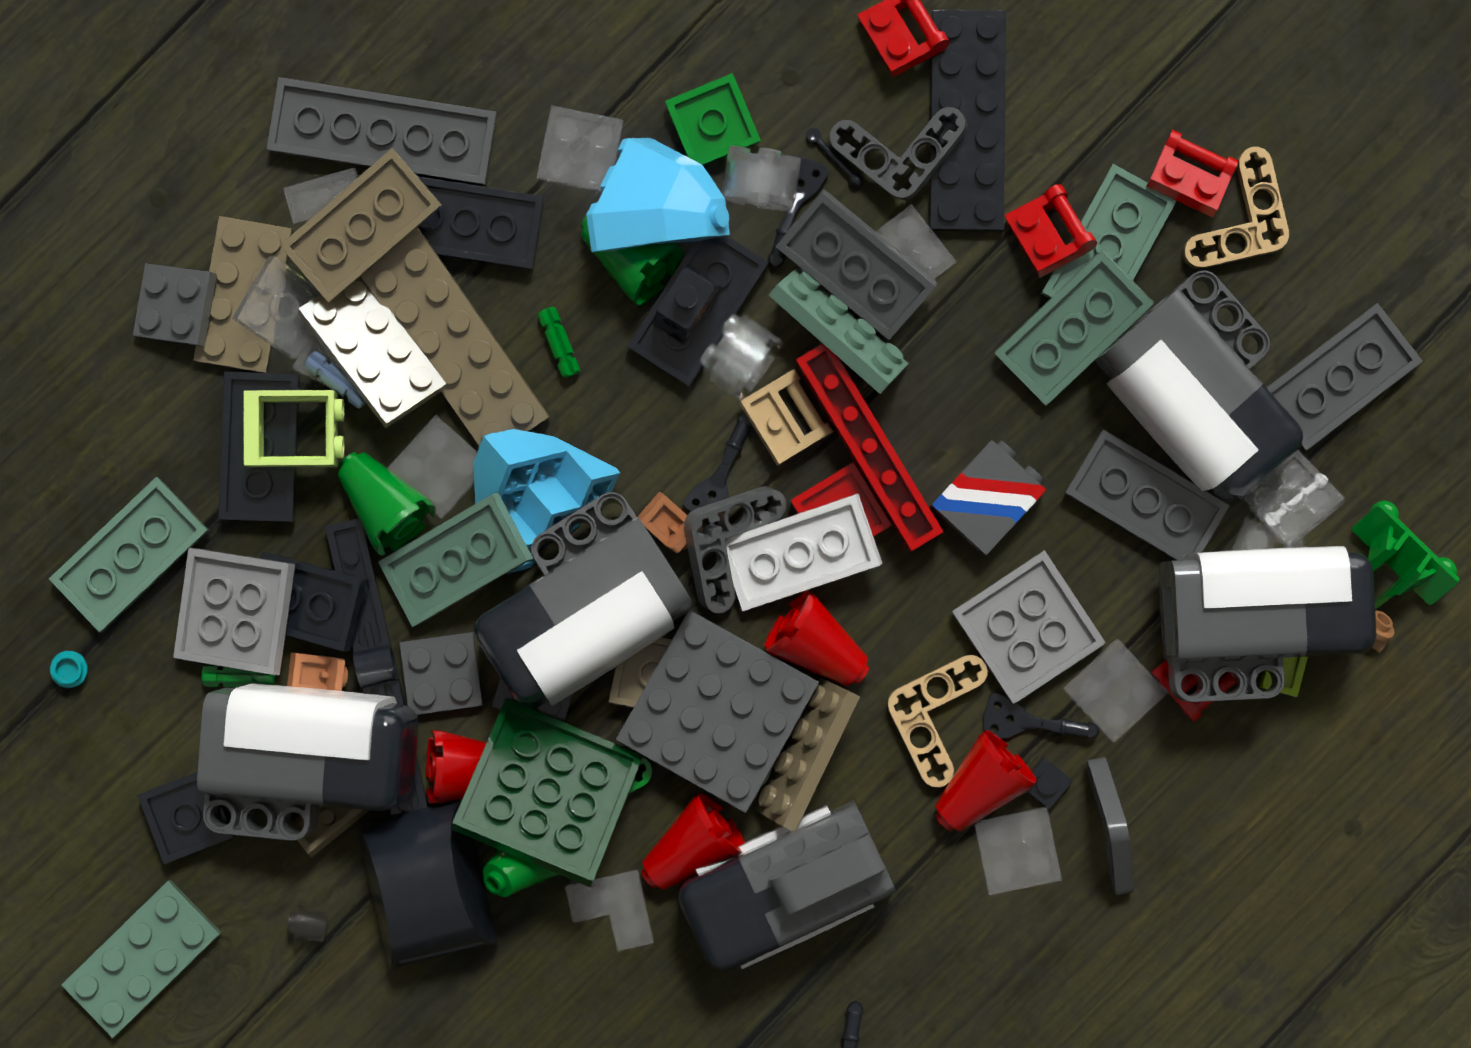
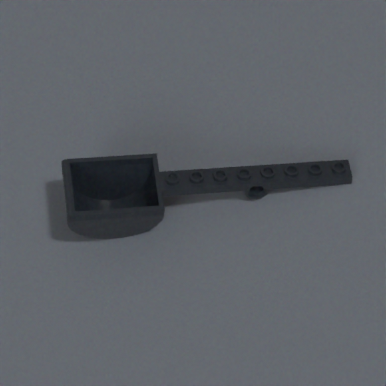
(418, 869)

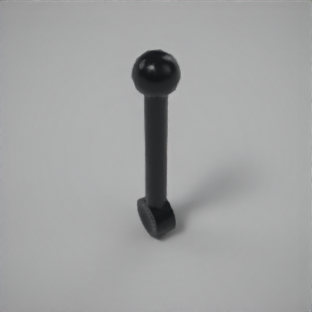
(814, 136)

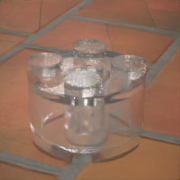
(761, 178)
(740, 356)

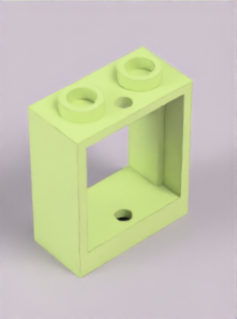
(254, 428)

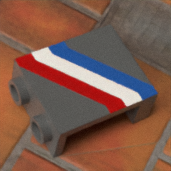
(989, 496)

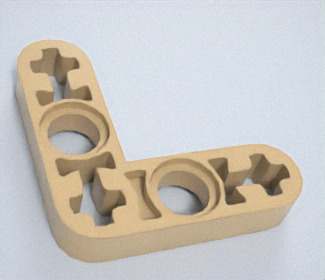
(1250, 231)
(919, 717)

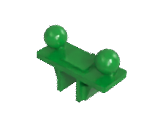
(1405, 554)

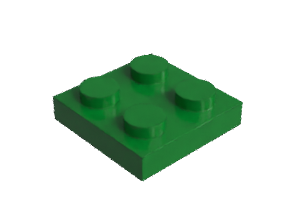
(712, 120)

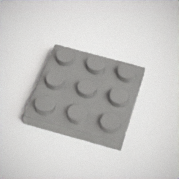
(234, 611)
(1028, 627)

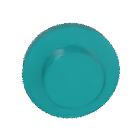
(68, 669)

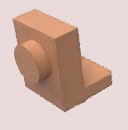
(665, 522)
(317, 672)

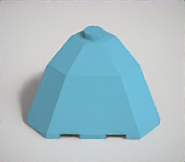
(655, 199)
(538, 480)

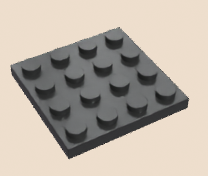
(717, 711)

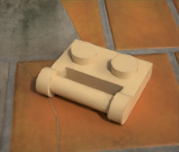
(776, 424)

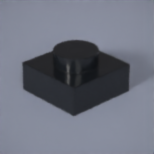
(1049, 784)

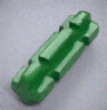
(559, 342)
(233, 677)

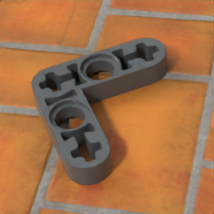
(893, 164)
(714, 540)
(1114, 825)

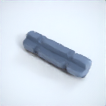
(333, 377)

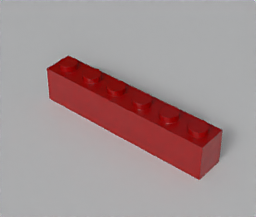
(868, 446)

